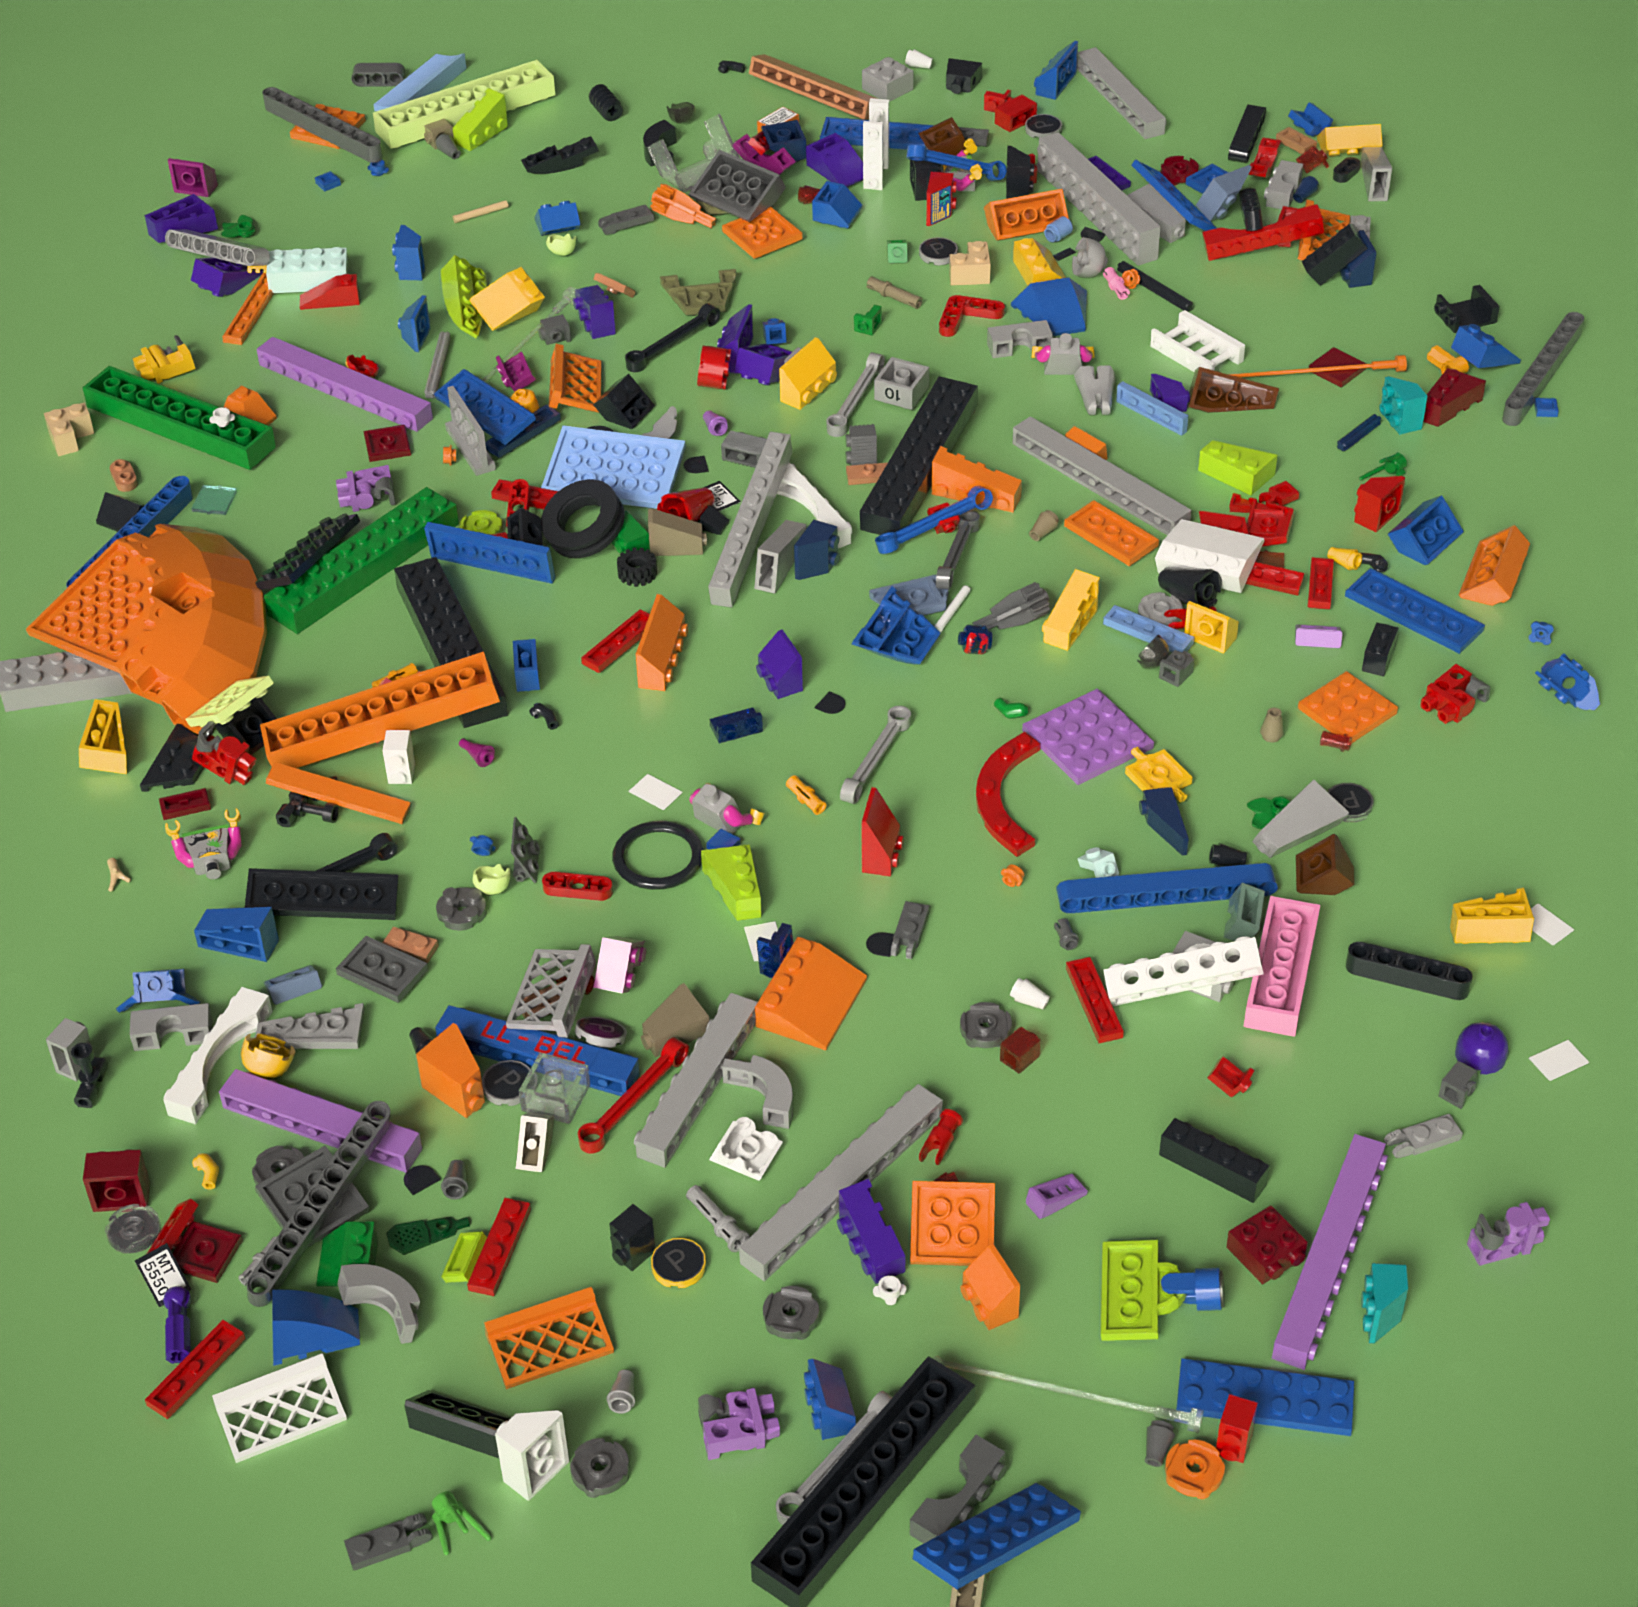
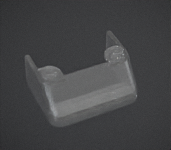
(687, 177)

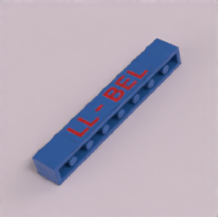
(491, 1039)

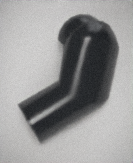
(724, 66)
(1376, 561)
(548, 714)

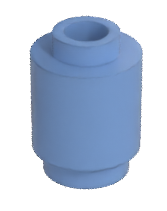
(1058, 229)

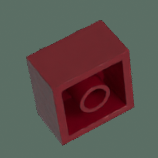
(116, 1179)

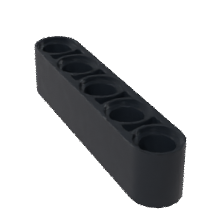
(1247, 133)
(1250, 209)
(1409, 970)

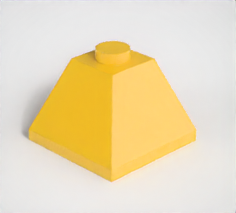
(1210, 627)

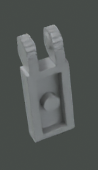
(1424, 1136)

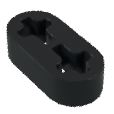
(1346, 169)

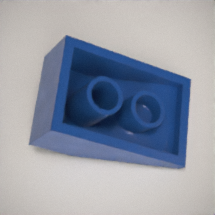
(1481, 348)

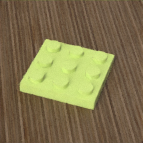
(232, 699)

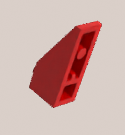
(335, 292)

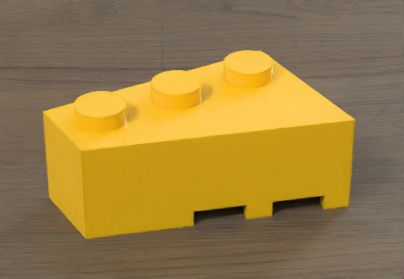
(1072, 611)
(103, 739)
(1493, 920)

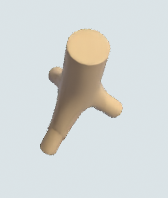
(115, 873)

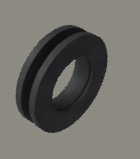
(597, 535)

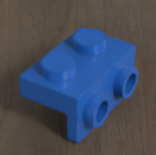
(1312, 119)

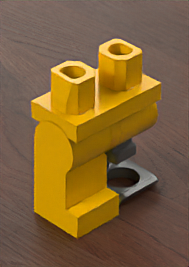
(164, 364)

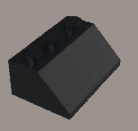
(1334, 254)

